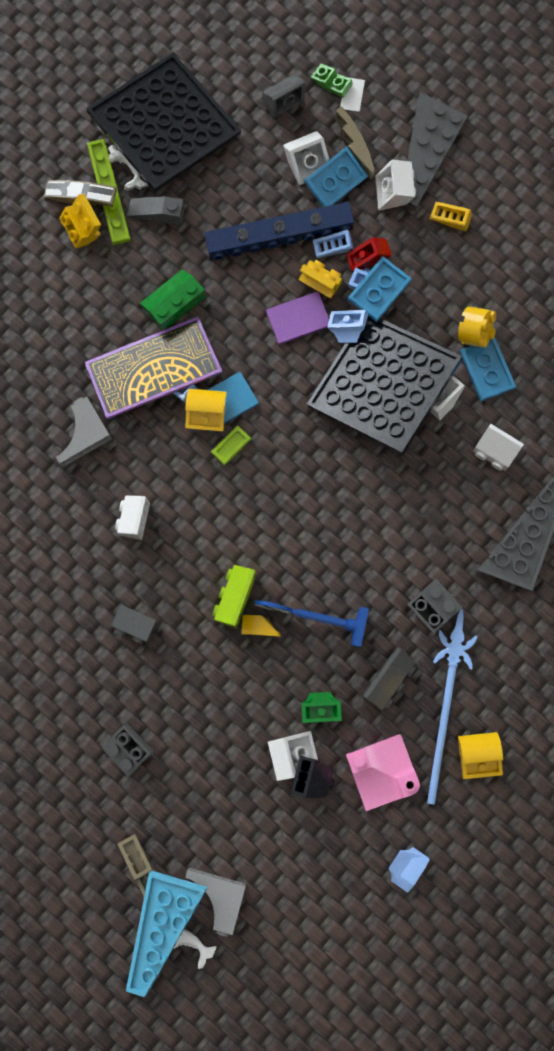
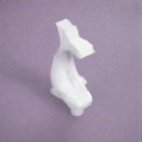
(116, 156)
(190, 939)

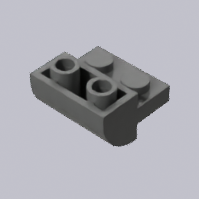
(434, 605)
(127, 749)

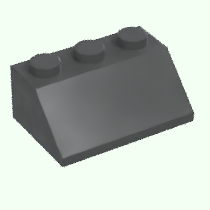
(389, 679)

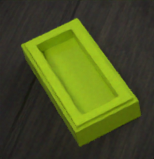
(231, 445)

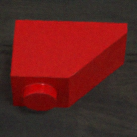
(368, 253)

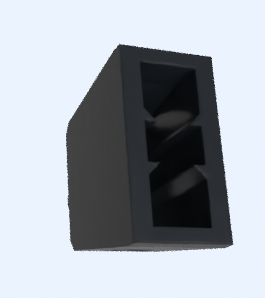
(312, 778)

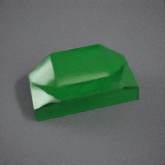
(321, 708)

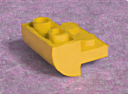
(80, 222)
(321, 279)
(205, 409)
(480, 755)

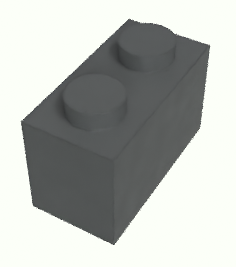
(134, 623)

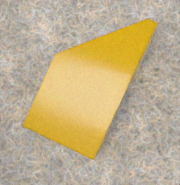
(258, 626)

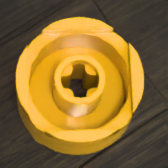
(477, 327)

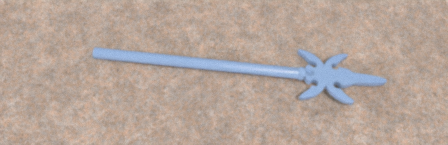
(455, 650)

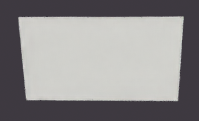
(353, 97)

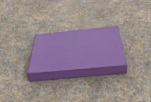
(298, 318)

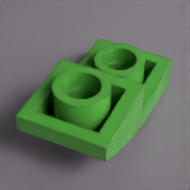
(331, 81)

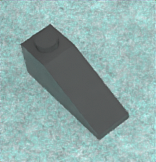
(157, 209)

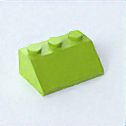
(234, 596)

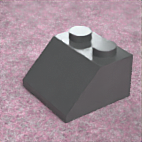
(284, 95)

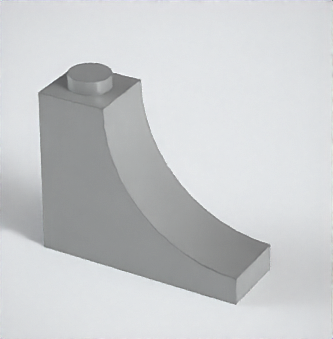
(88, 432)
(225, 897)

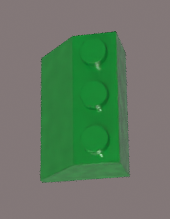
(173, 299)

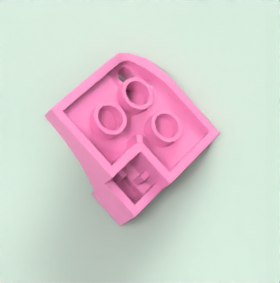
(383, 772)

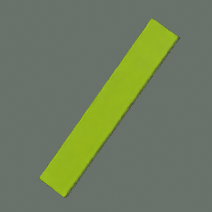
(104, 175)

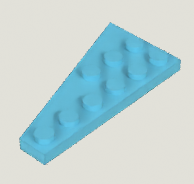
(163, 917)

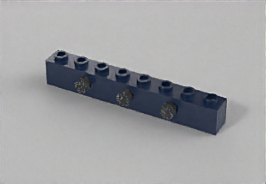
(279, 230)

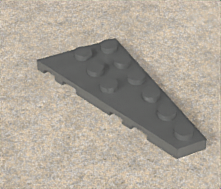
(431, 139)
(523, 548)

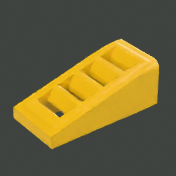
(460, 211)

